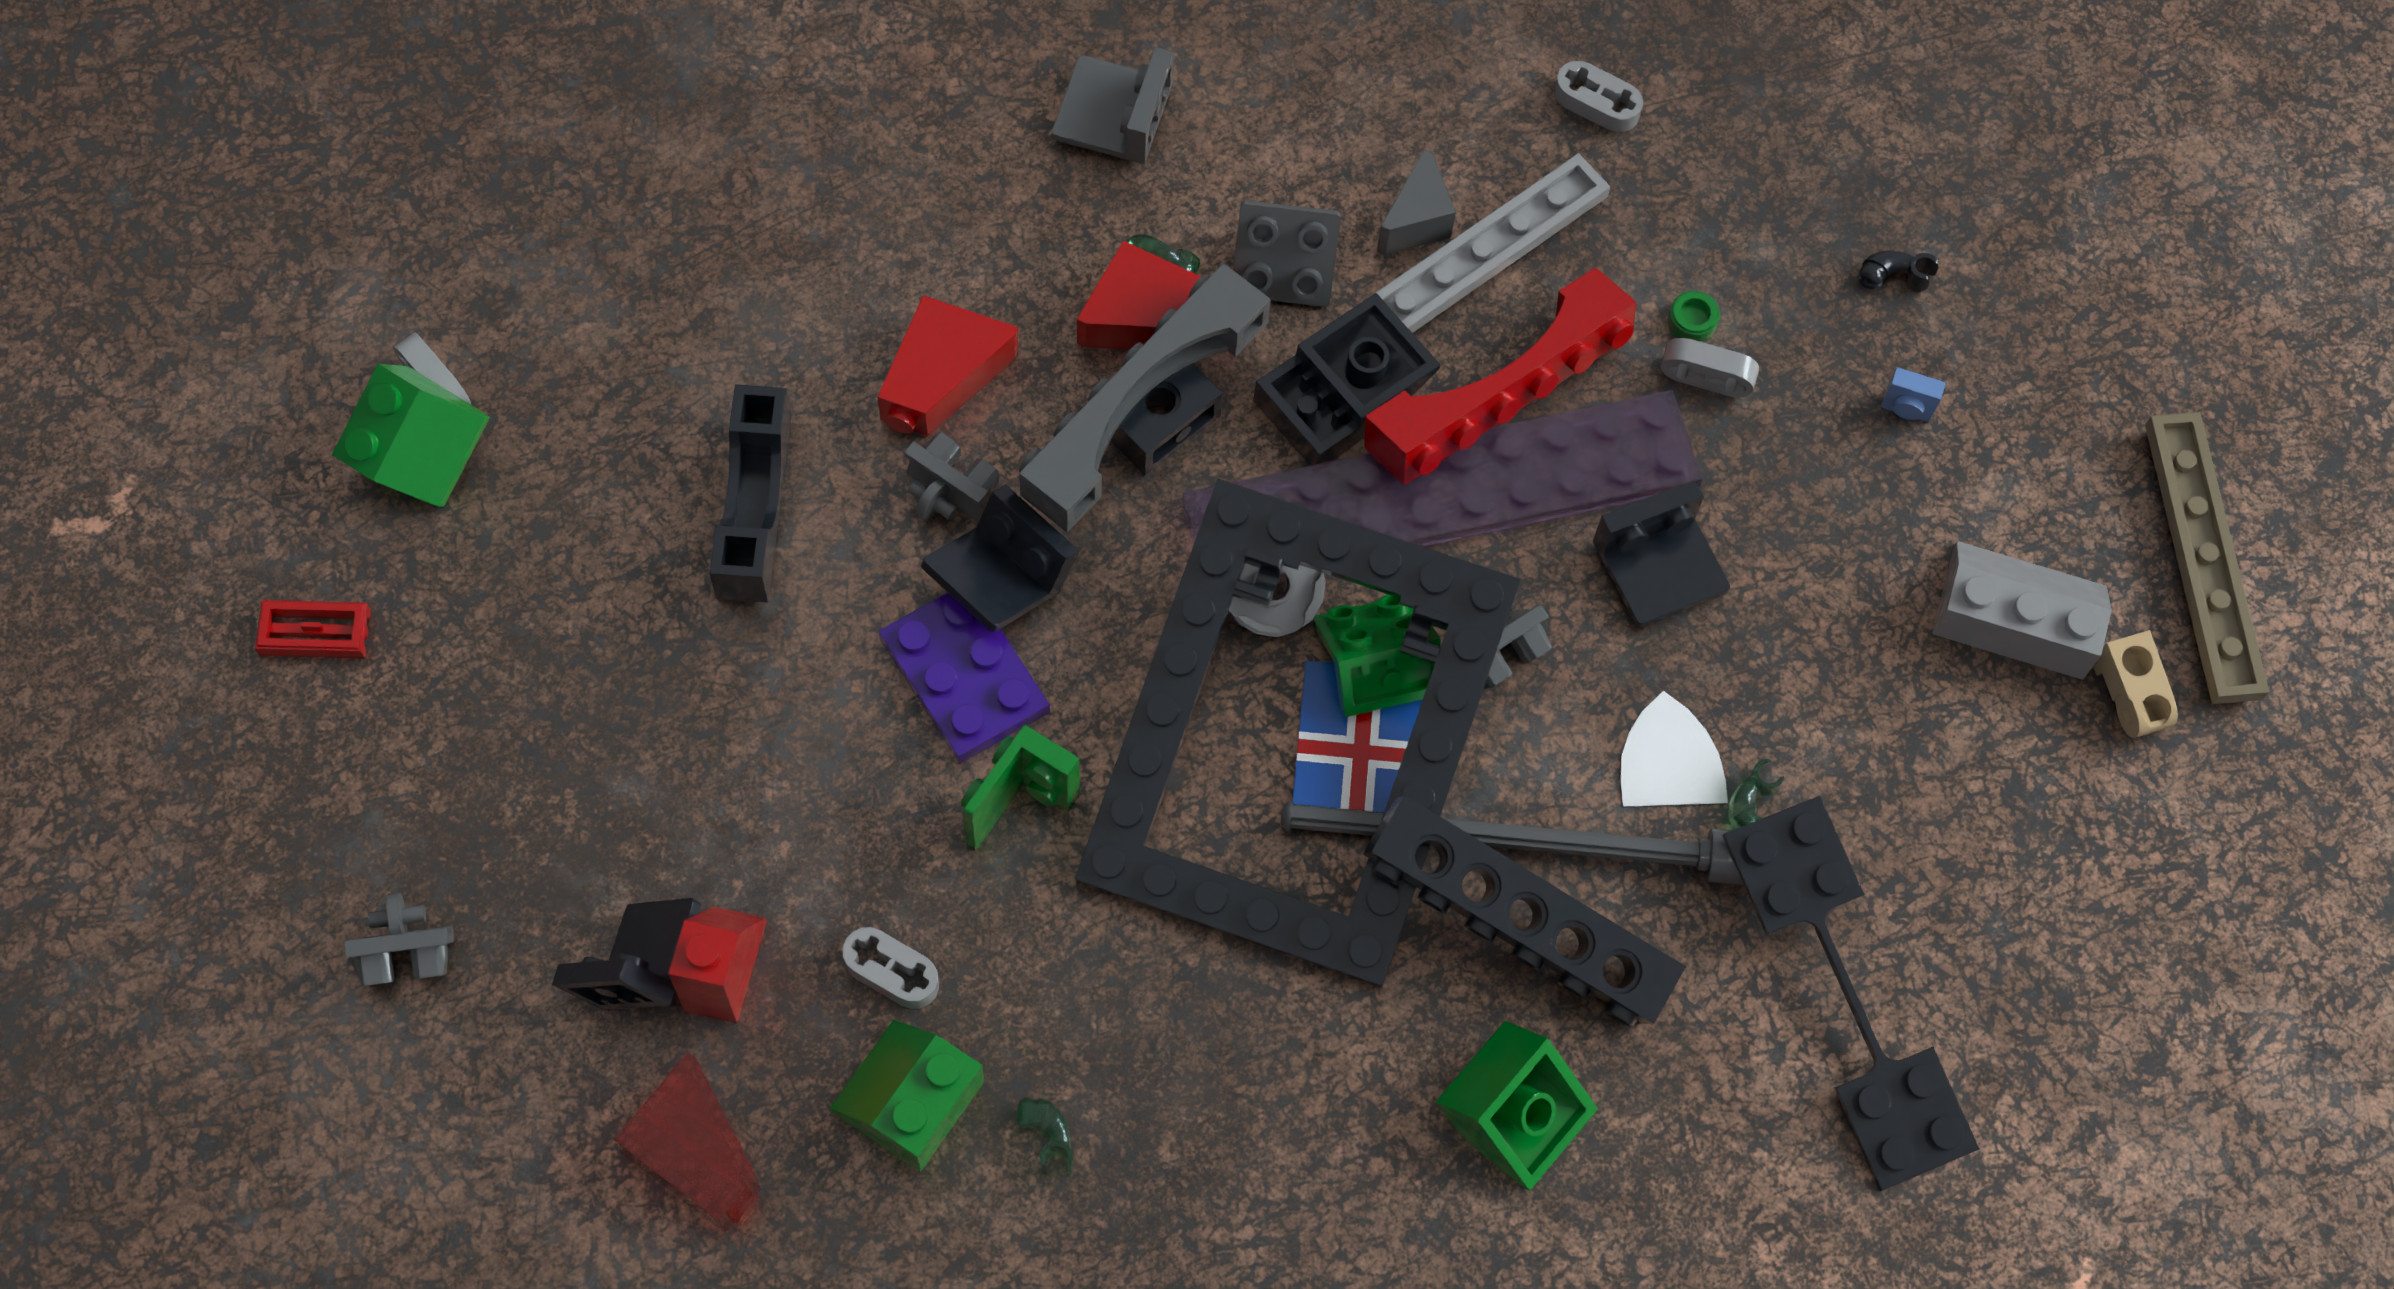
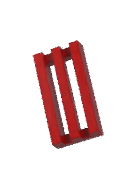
(312, 647)

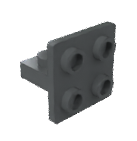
(1287, 251)

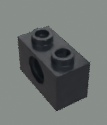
(1152, 438)

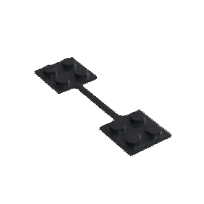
(1902, 1107)

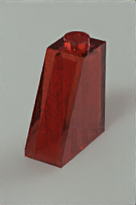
(691, 1148)

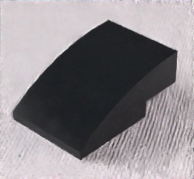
(1341, 377)

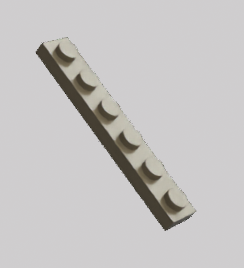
(2206, 558)

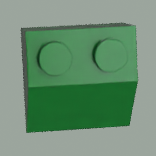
(410, 434)
(909, 1092)
(1518, 1103)

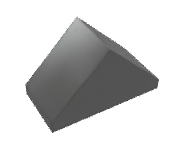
(1420, 212)

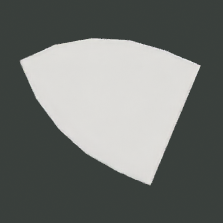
(1670, 759)

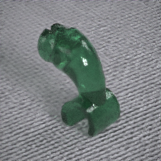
(1157, 247)
(1743, 801)
(1050, 1121)

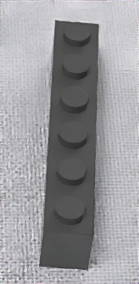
(1217, 318)

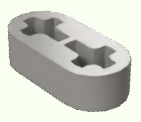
(1598, 96)
(418, 356)
(1709, 367)
(884, 978)

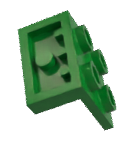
(1368, 656)
(1027, 759)

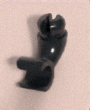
(1885, 263)

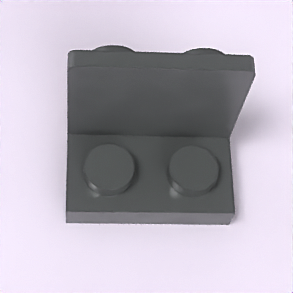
(1115, 106)

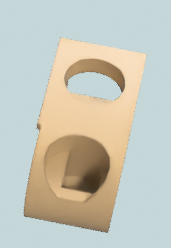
(2138, 684)

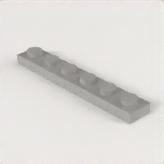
(1494, 242)

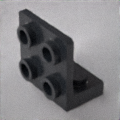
(1660, 555)
(1004, 563)
(638, 961)

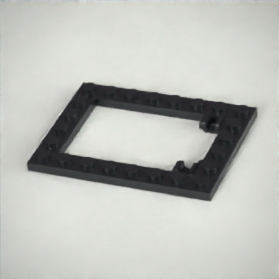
(1267, 534)

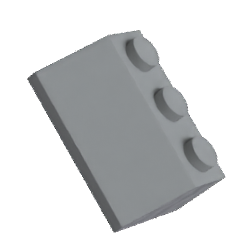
(2023, 611)

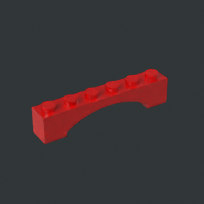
(1420, 431)

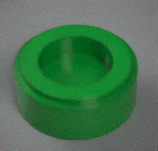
(1693, 316)

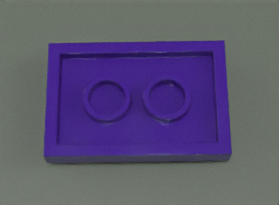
(963, 676)

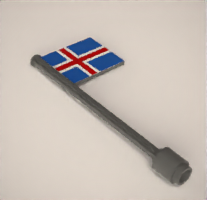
(1353, 761)

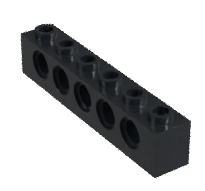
(1648, 971)

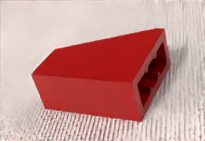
(1132, 299)
(943, 365)
(716, 961)

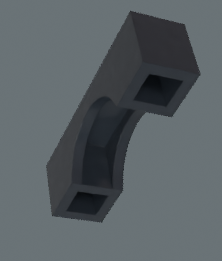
(757, 463)

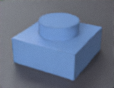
(1912, 395)

